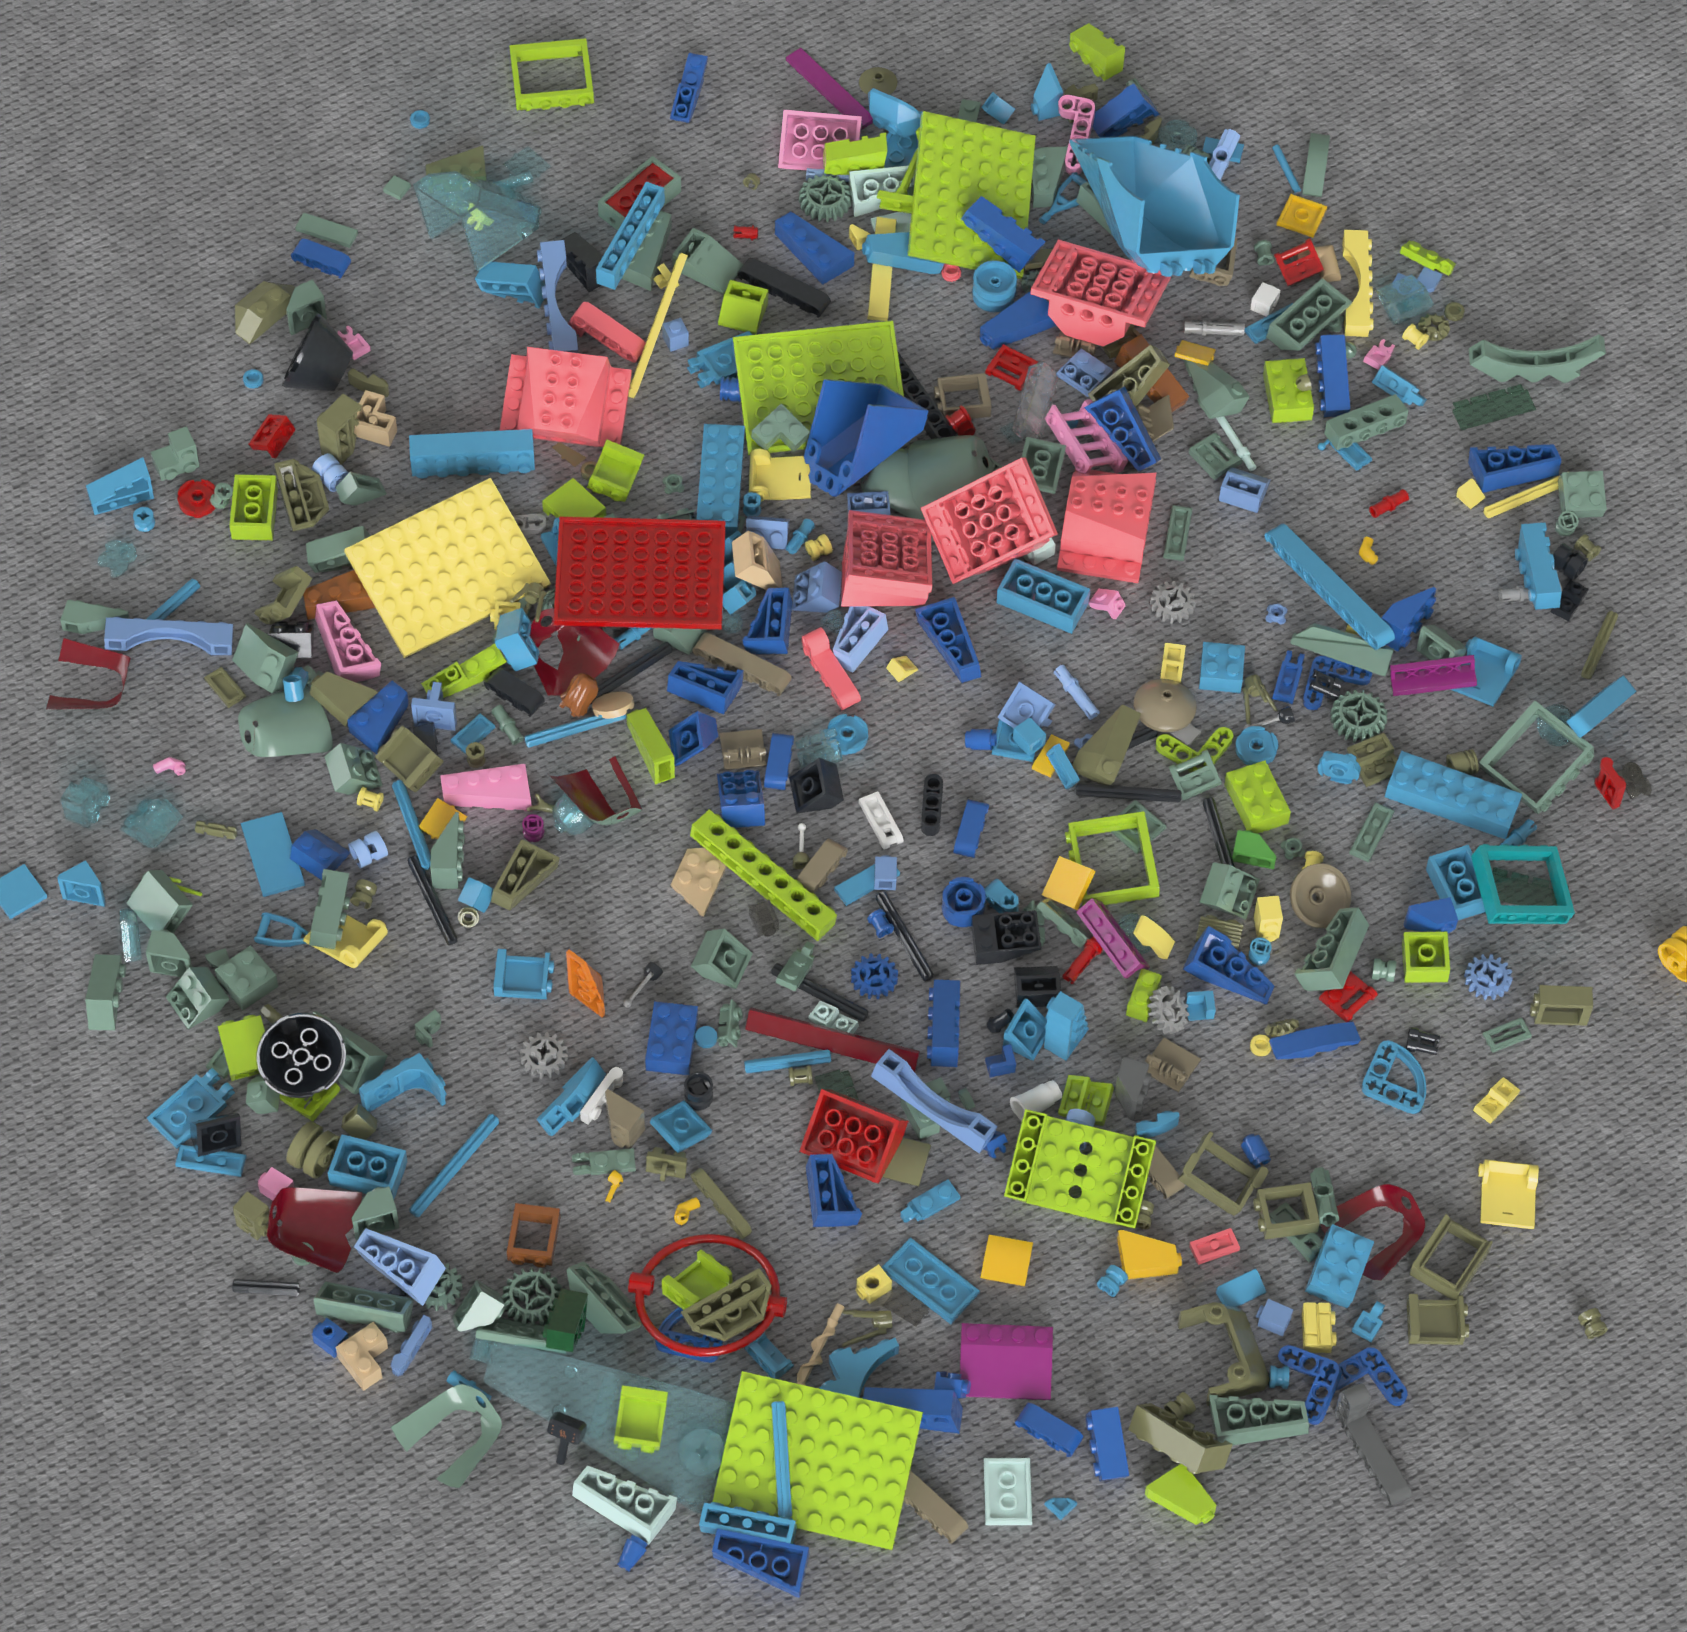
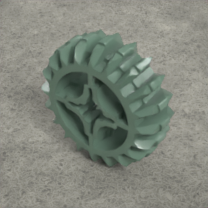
(825, 197)
(1345, 715)
(516, 1290)

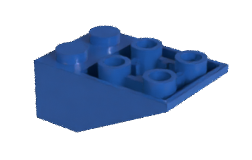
(1406, 616)
(741, 798)

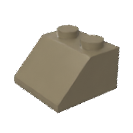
(624, 1120)

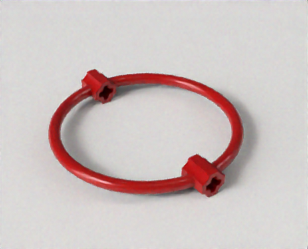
(643, 1284)

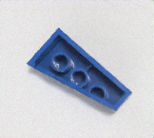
(1125, 428)
(949, 635)
(939, 1407)

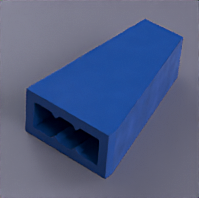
(1017, 321)

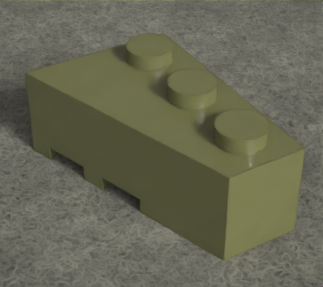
(467, 162)
(337, 428)
(523, 874)

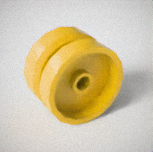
(1674, 953)

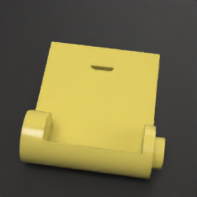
(778, 476)
(356, 941)
(1508, 1193)

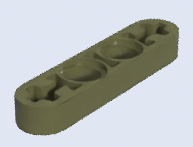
(721, 1203)

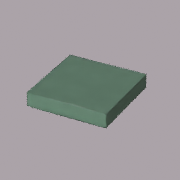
(1130, 836)

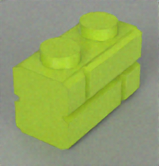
(1139, 1000)

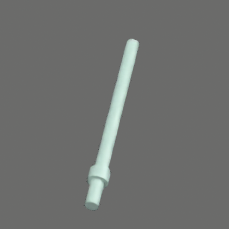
(1242, 451)

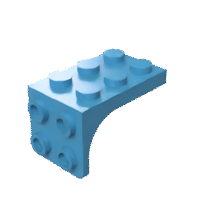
(409, 1074)

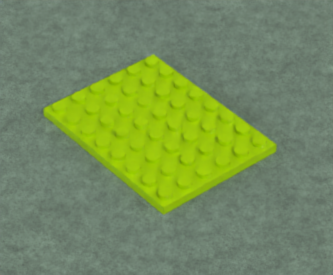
(953, 170)
(793, 364)
(844, 1459)

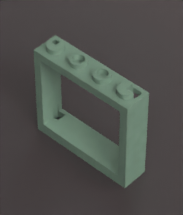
(1514, 733)

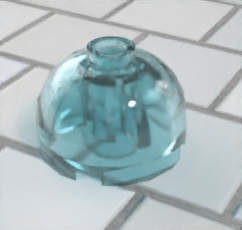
(569, 817)

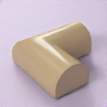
(1328, 260)

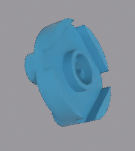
(849, 724)
(1263, 738)
(1339, 767)

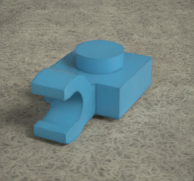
(1369, 1323)

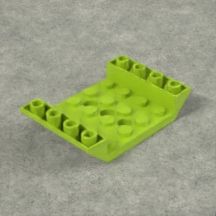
(1046, 1164)

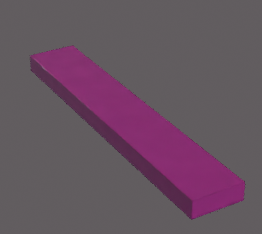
(828, 86)

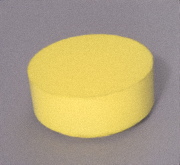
(1260, 1045)

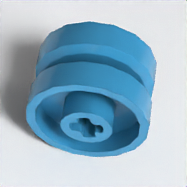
(994, 286)

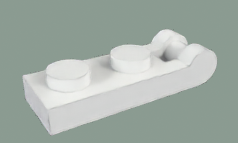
(880, 820)
(593, 1107)

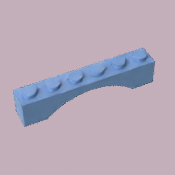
(553, 260)
(126, 633)
(965, 1125)

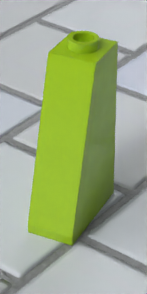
(651, 745)

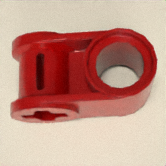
(961, 422)

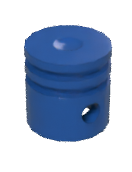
(729, 389)

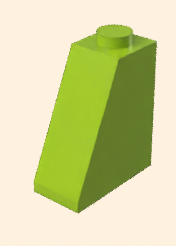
(1183, 1495)

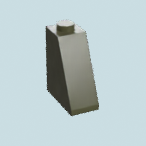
(340, 695)

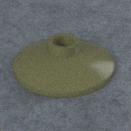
(886, 84)

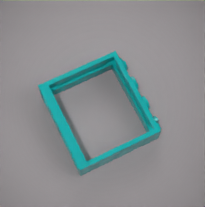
(1522, 914)

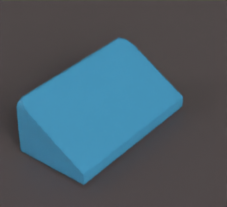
(1241, 1289)

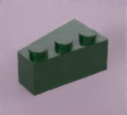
(566, 1320)

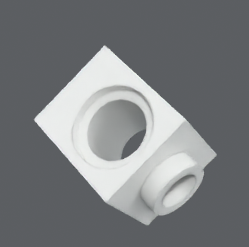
(1264, 299)

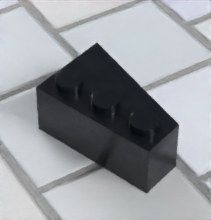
(582, 260)

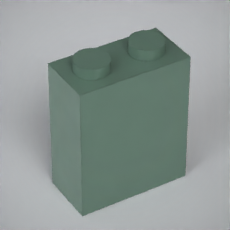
(159, 902)

